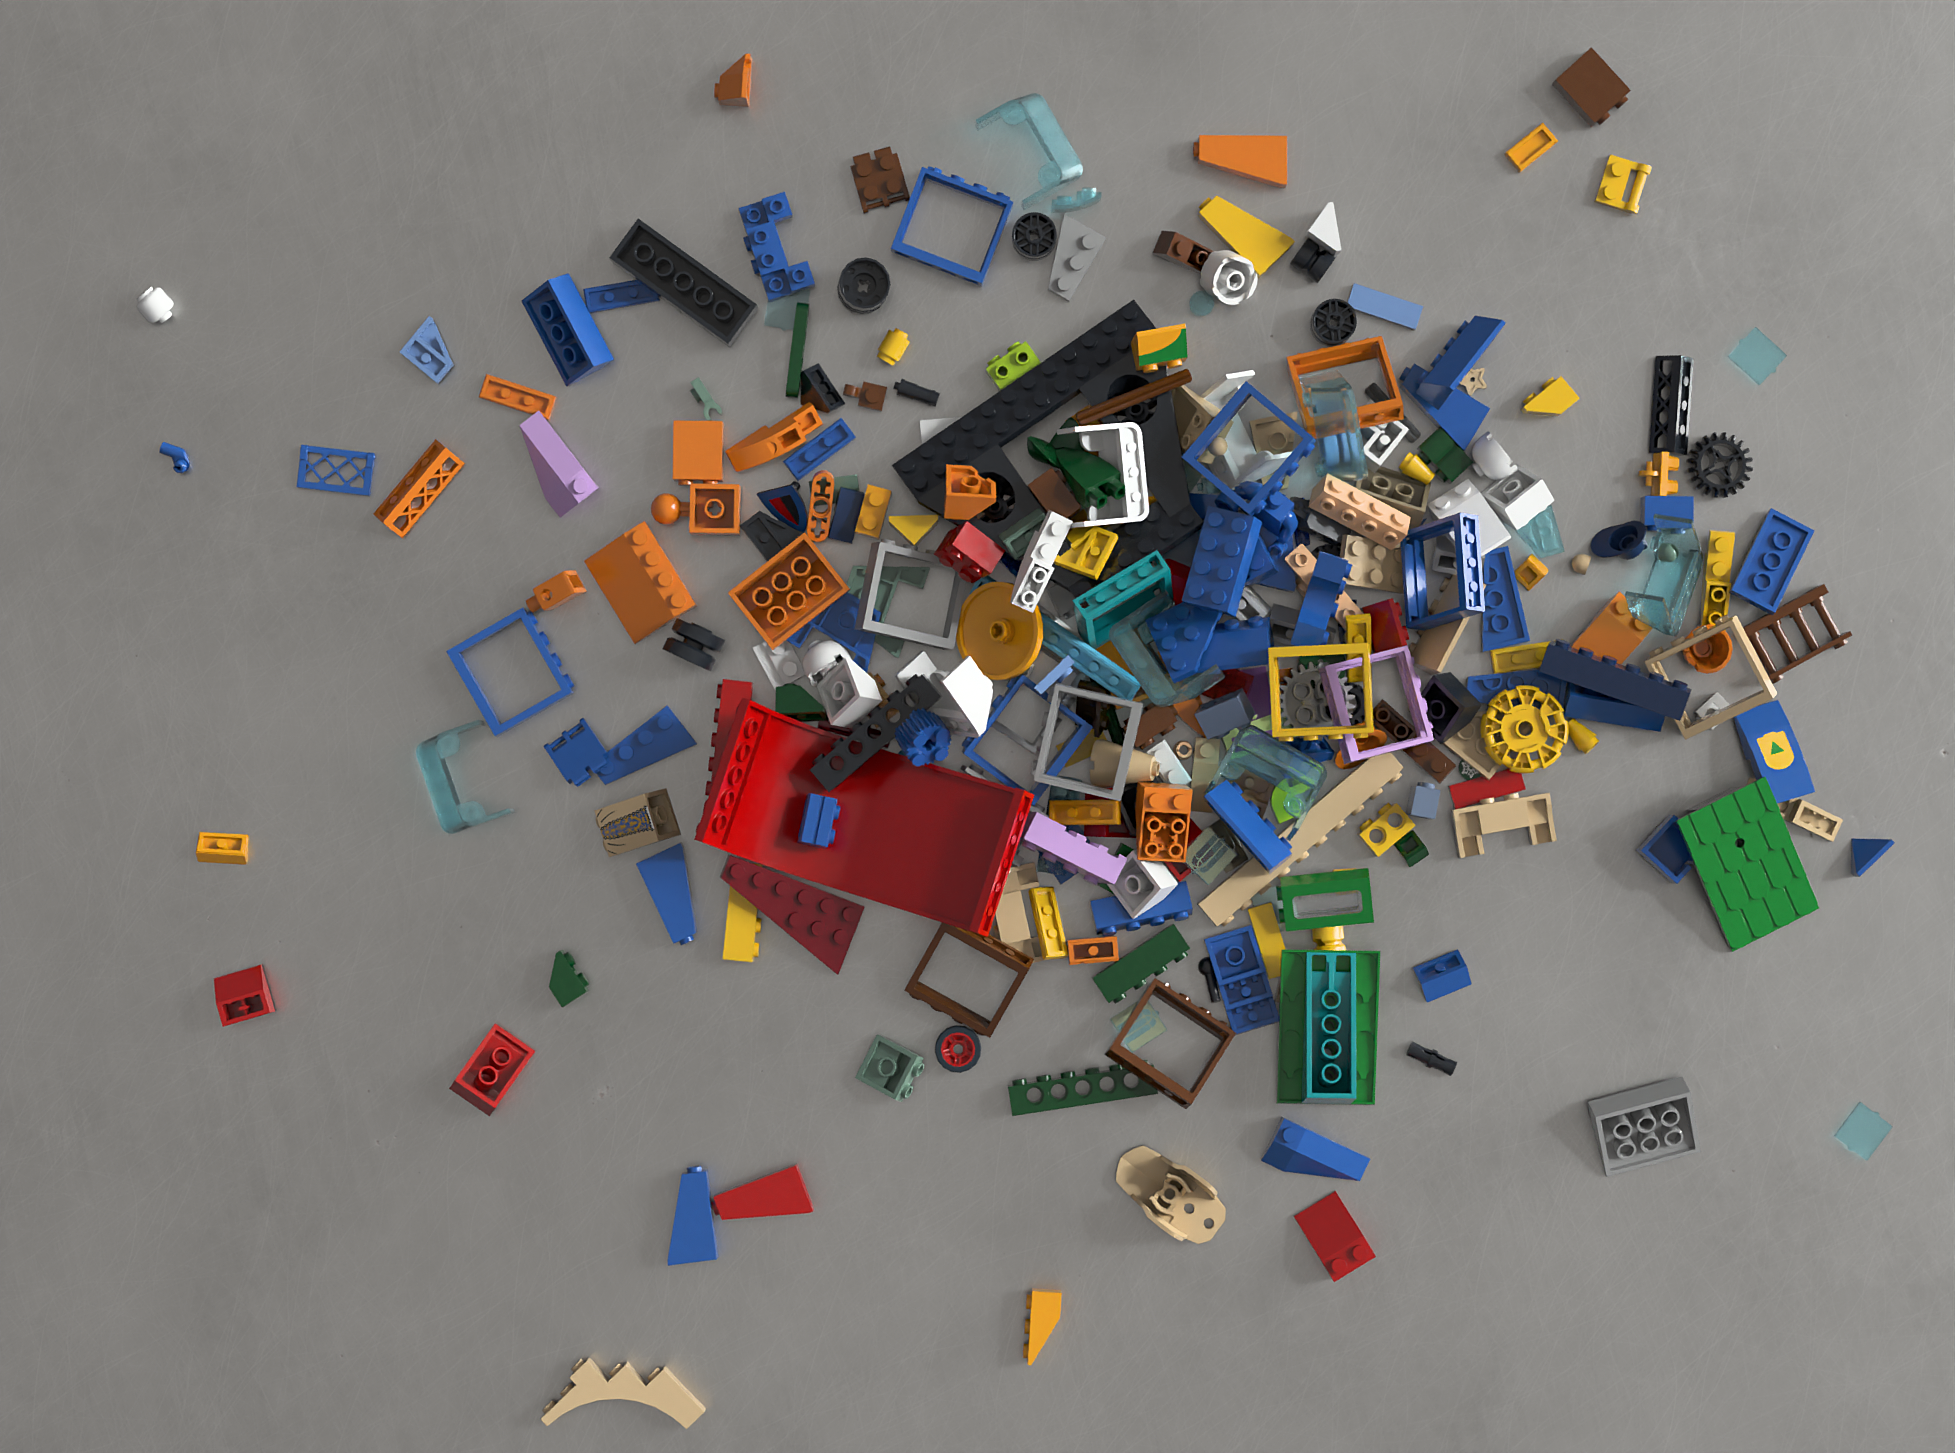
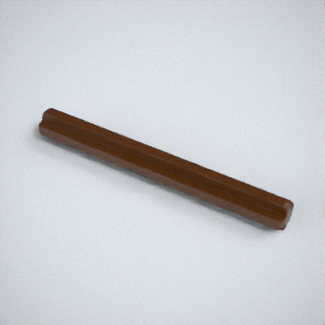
(1134, 397)

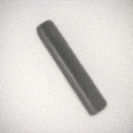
(1378, 395)

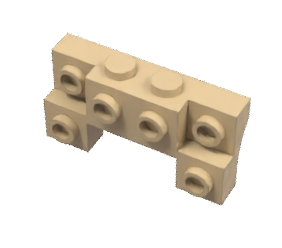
(1498, 816)
(1011, 915)

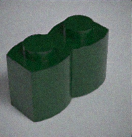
(1444, 455)

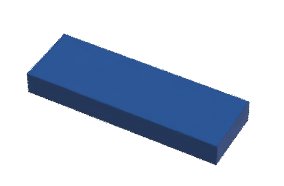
(618, 296)
(819, 449)

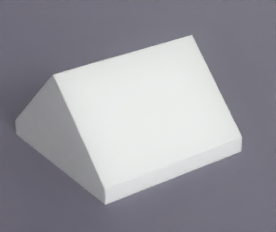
(1325, 231)

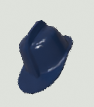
(1620, 540)

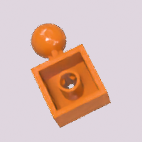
(668, 509)

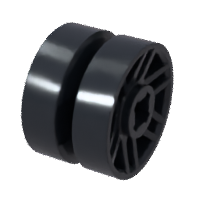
(1031, 224)
(1333, 310)

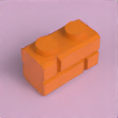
(1092, 950)

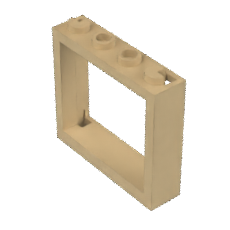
(1691, 729)

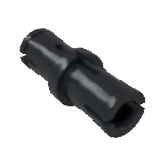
(1431, 1058)

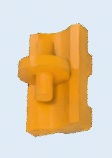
(1657, 474)

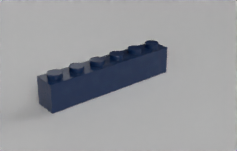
(1615, 680)

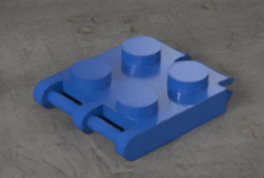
(578, 754)

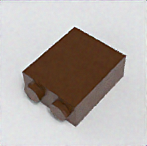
(1592, 88)

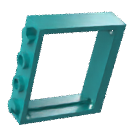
(1117, 590)

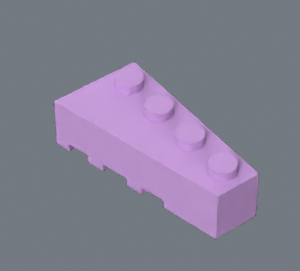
(1071, 850)

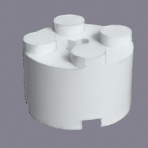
(1228, 277)

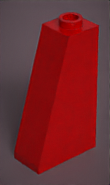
(769, 1195)

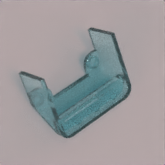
(1064, 164)
(1336, 426)
(1671, 583)
(1133, 642)
(1276, 764)
(451, 813)

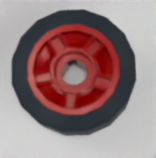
(958, 1061)

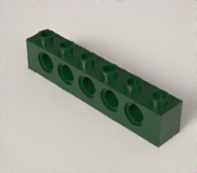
(1022, 1105)

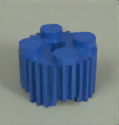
(923, 737)

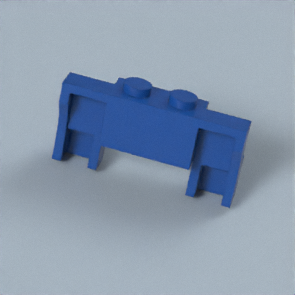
(769, 257)

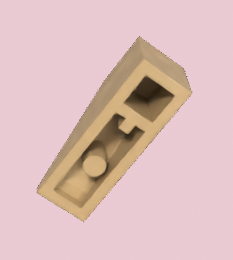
(1204, 765)

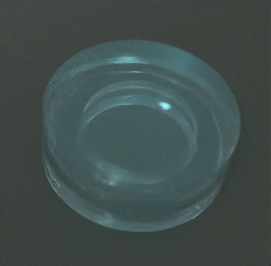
(1201, 303)

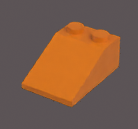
(1613, 631)

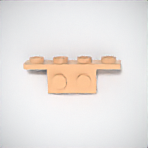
(1303, 564)

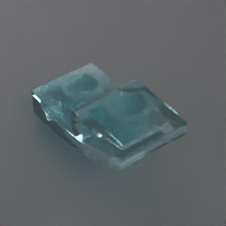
(1084, 199)

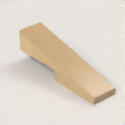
(1809, 817)

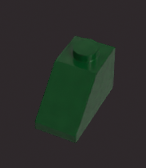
(798, 704)

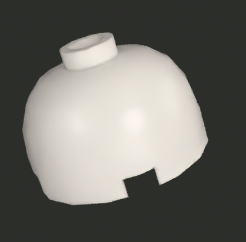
(1491, 459)
(821, 659)

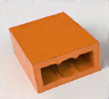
(698, 451)

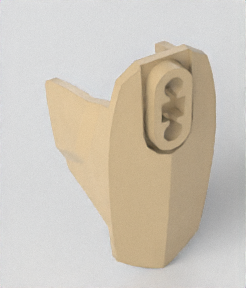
(1165, 1189)

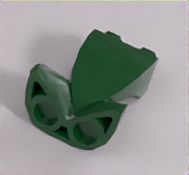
(1087, 474)

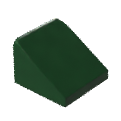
(1411, 848)

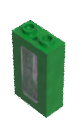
(1325, 899)

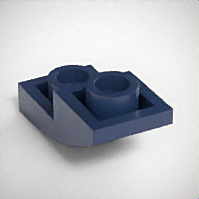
(846, 515)

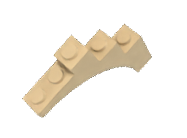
(592, 1384)

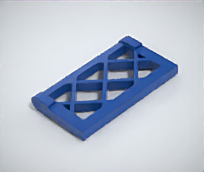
(345, 488)

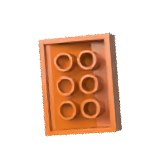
(640, 582)
(788, 591)

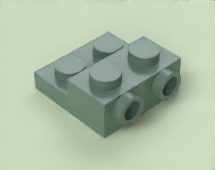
(890, 1068)

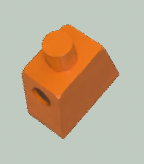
(564, 588)

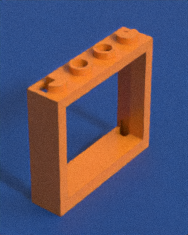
(1344, 354)

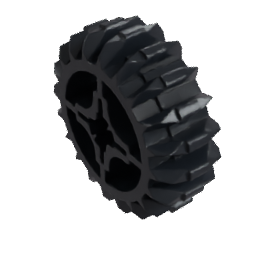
(1714, 455)

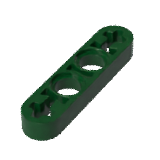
(797, 350)

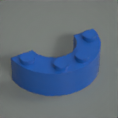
(1320, 599)

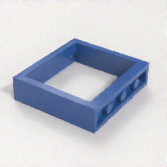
(957, 184)
(1288, 467)
(1468, 571)
(475, 690)
(1057, 762)

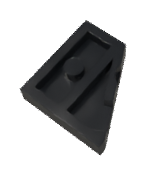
(769, 534)

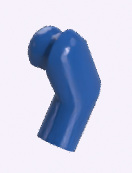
(178, 456)

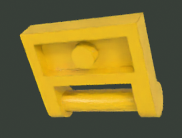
(1615, 180)

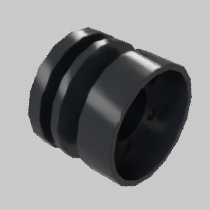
(863, 271)

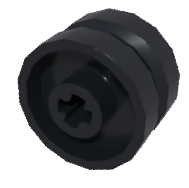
(694, 642)

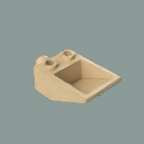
(1192, 417)

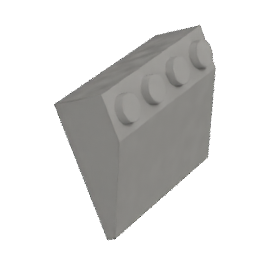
(1644, 1126)

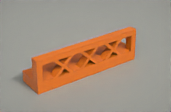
(411, 485)

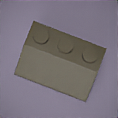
(1398, 492)

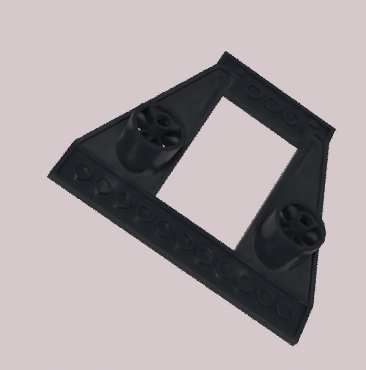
(1100, 368)

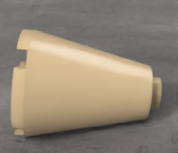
(1106, 761)

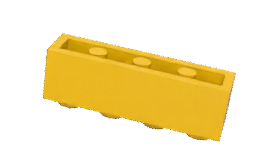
(741, 928)

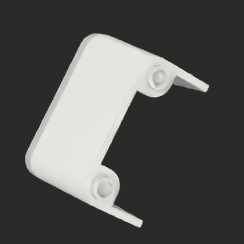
(1123, 448)
(1240, 460)
(964, 693)

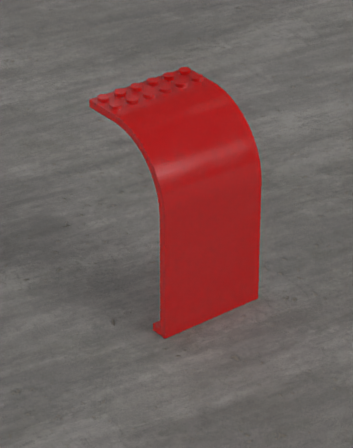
(902, 832)

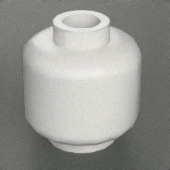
(154, 305)

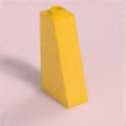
(1245, 233)

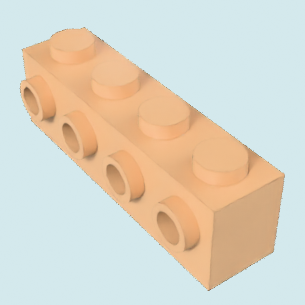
(1359, 511)

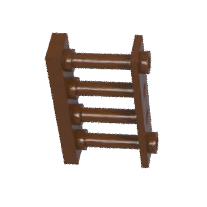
(1794, 610)

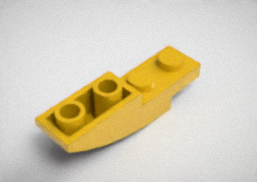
(1716, 576)

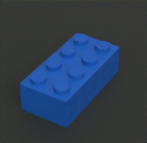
(1222, 561)

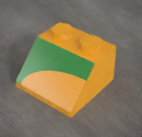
(1160, 348)

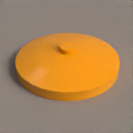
(998, 633)

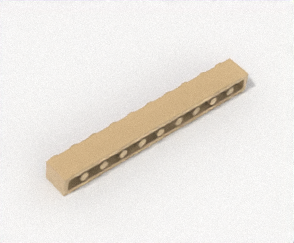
(1322, 817)

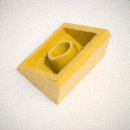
(913, 527)

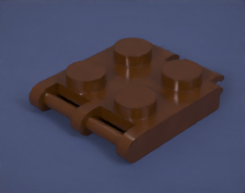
(879, 178)

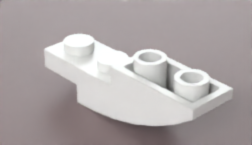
(1038, 561)

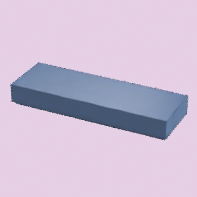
(1385, 306)

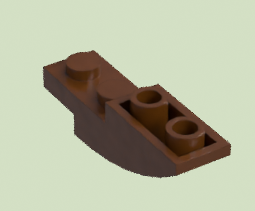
(1399, 729)

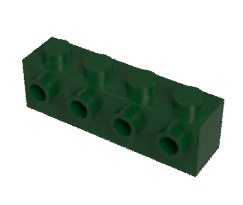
(1140, 963)

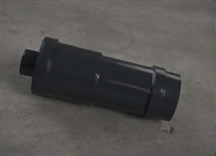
(913, 391)

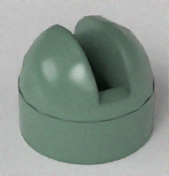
(1667, 552)

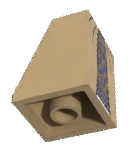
(637, 822)

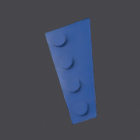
(1487, 686)
(648, 744)

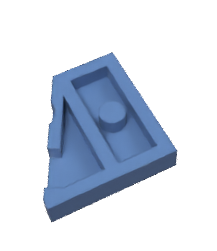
(428, 351)
(1059, 673)

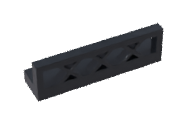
(1677, 404)

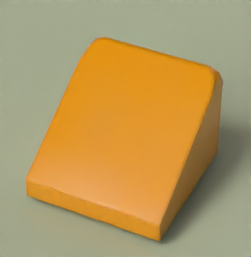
(1530, 572)

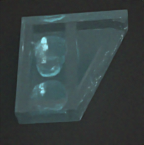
(1542, 534)

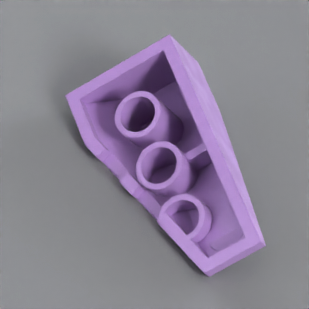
(557, 469)

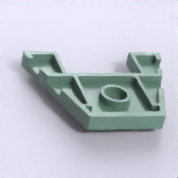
(887, 585)

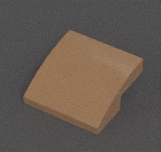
(1254, 789)

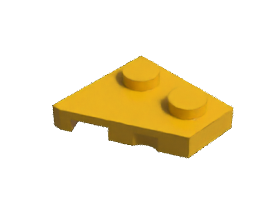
(1089, 553)

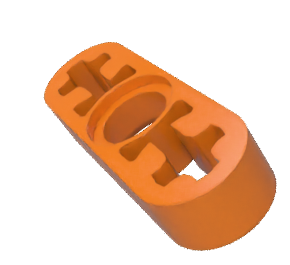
(829, 489)

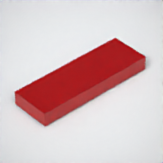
(1473, 790)

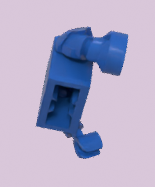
(1276, 516)

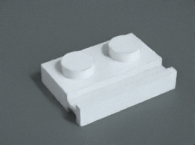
(779, 664)

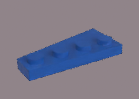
(1503, 616)

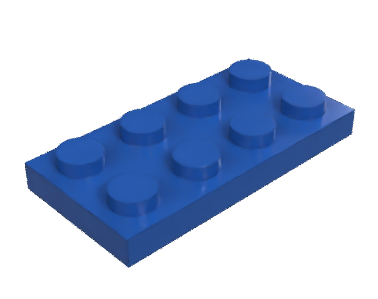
(1771, 561)

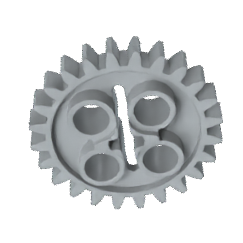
(1292, 703)

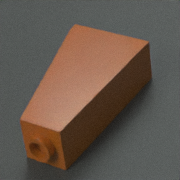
(1248, 156)

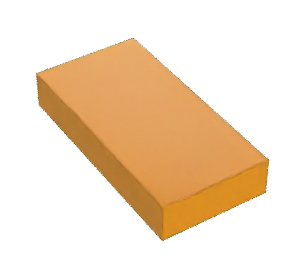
(1531, 147)

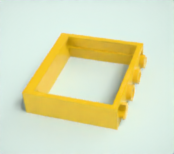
(1312, 733)

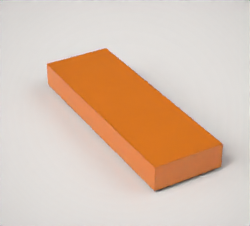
(517, 396)

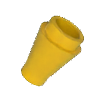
(1415, 467)
(1581, 736)

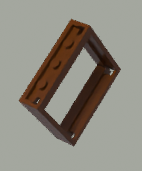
(989, 946)
(1151, 1075)

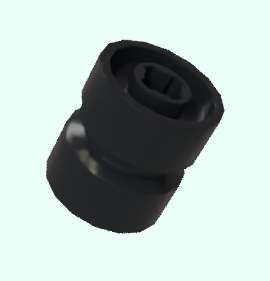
(1312, 260)

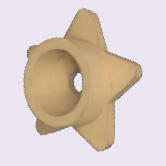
(1477, 384)

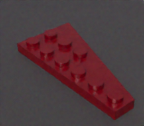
(808, 914)

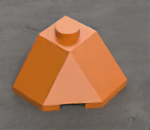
(735, 83)
(966, 492)

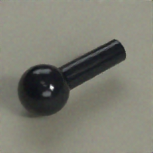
(1206, 969)

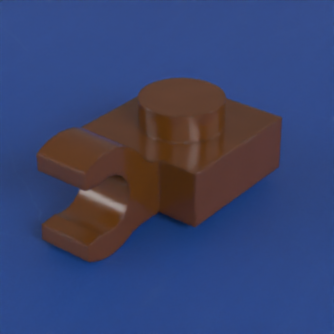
(869, 396)

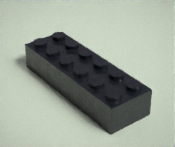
(683, 282)

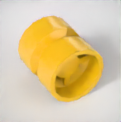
(1328, 938)

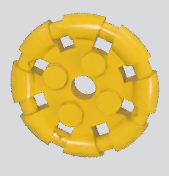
(1510, 734)

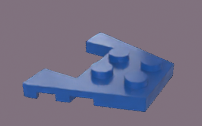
(839, 624)

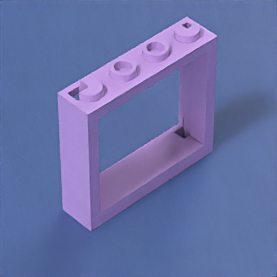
(1411, 684)

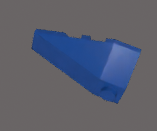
(1307, 1152)

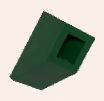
(565, 981)

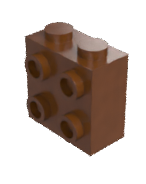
(1152, 722)

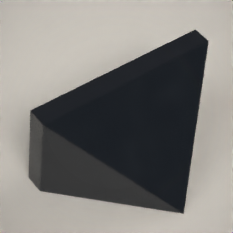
(819, 390)

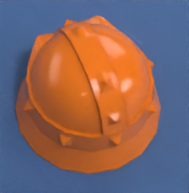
(1710, 653)

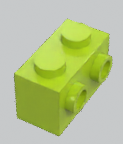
(1012, 365)

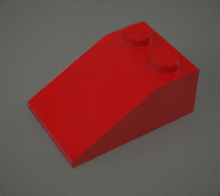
(492, 1069)
(1334, 1236)

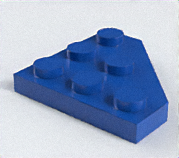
(1182, 637)

